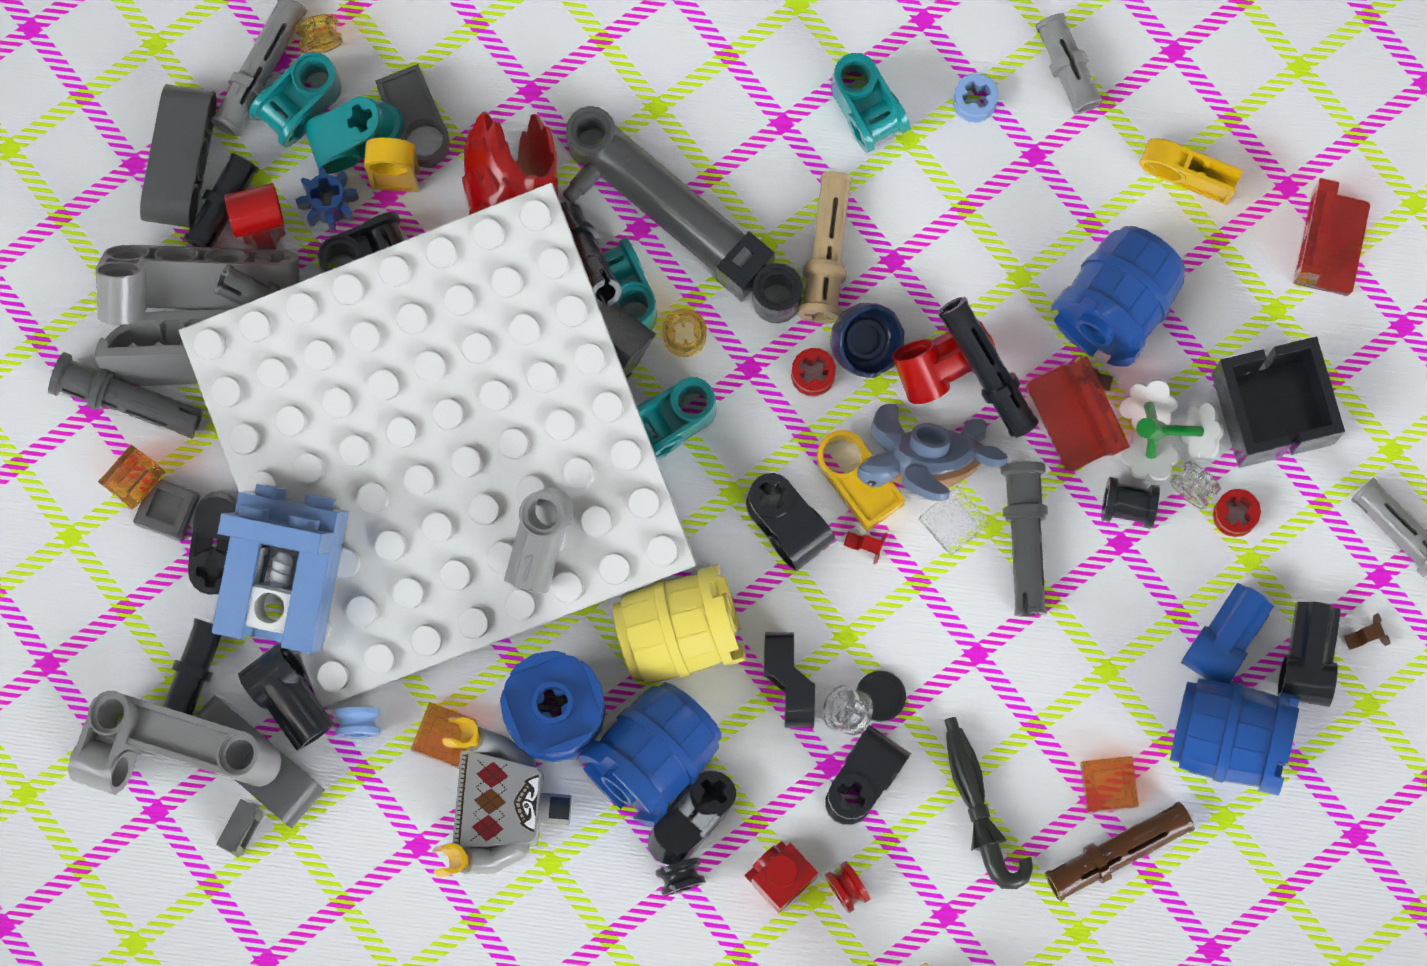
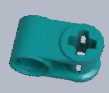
(294, 99)
(871, 110)
(341, 134)
(630, 275)
(670, 422)

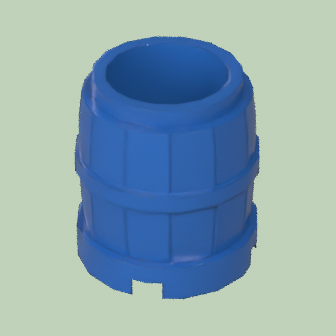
(1120, 295)
(540, 733)
(1235, 733)
(653, 751)

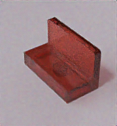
(1331, 240)
(1076, 414)

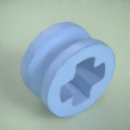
(979, 84)
(357, 722)

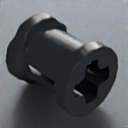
(1130, 503)

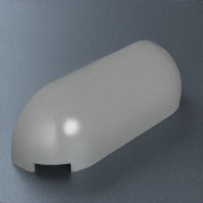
(151, 348)

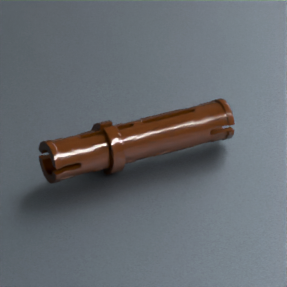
(1102, 860)

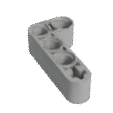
(179, 277)

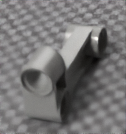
(109, 752)

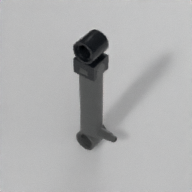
(737, 258)

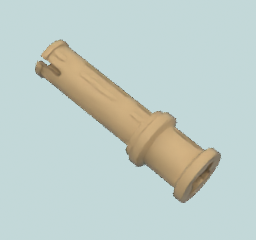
(824, 274)

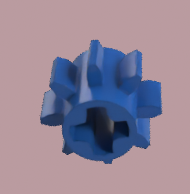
(314, 196)

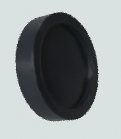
(886, 694)

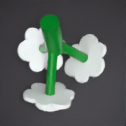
(1150, 415)

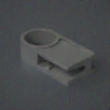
(412, 97)

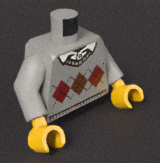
(496, 803)

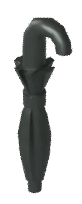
(985, 836)

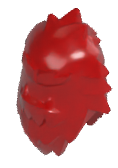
(494, 174)

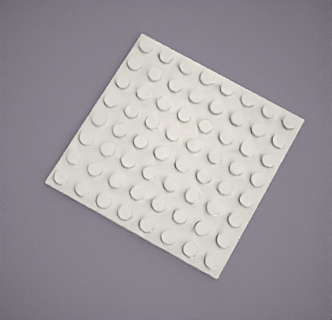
(429, 407)

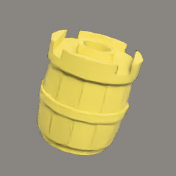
(678, 627)

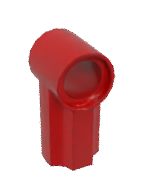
(256, 216)
(930, 366)

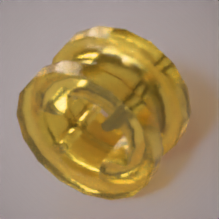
(318, 33)
(699, 331)

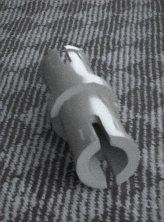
(1069, 63)

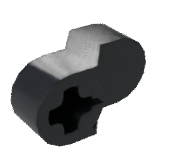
(206, 561)
(798, 689)
(708, 801)

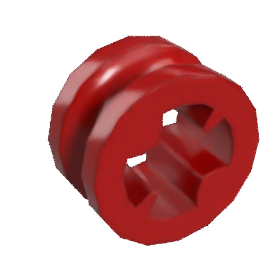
(811, 357)
(1221, 510)
(847, 887)

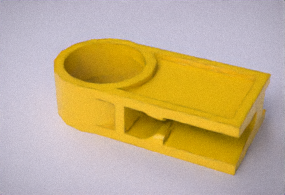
(391, 164)
(1190, 169)
(866, 503)

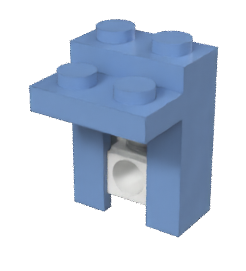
(272, 520)

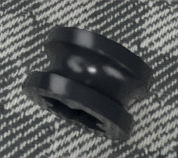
(680, 876)

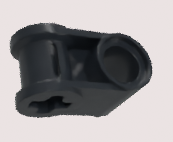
(362, 239)
(793, 528)
(869, 771)

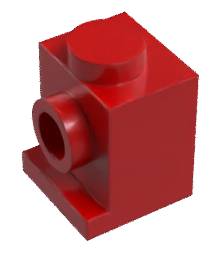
(781, 875)

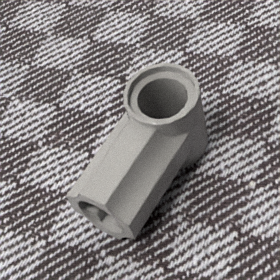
(538, 544)

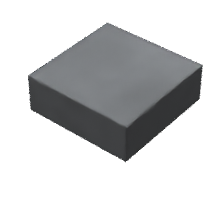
(167, 510)
(240, 828)

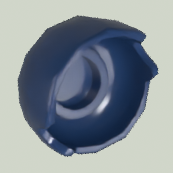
(866, 339)

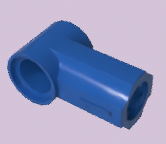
(1223, 644)

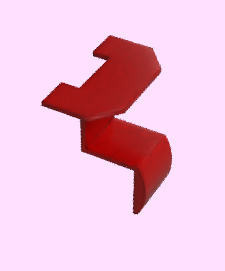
(866, 543)

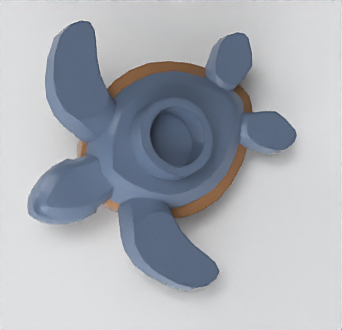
(928, 456)

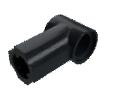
(1309, 664)
(279, 685)

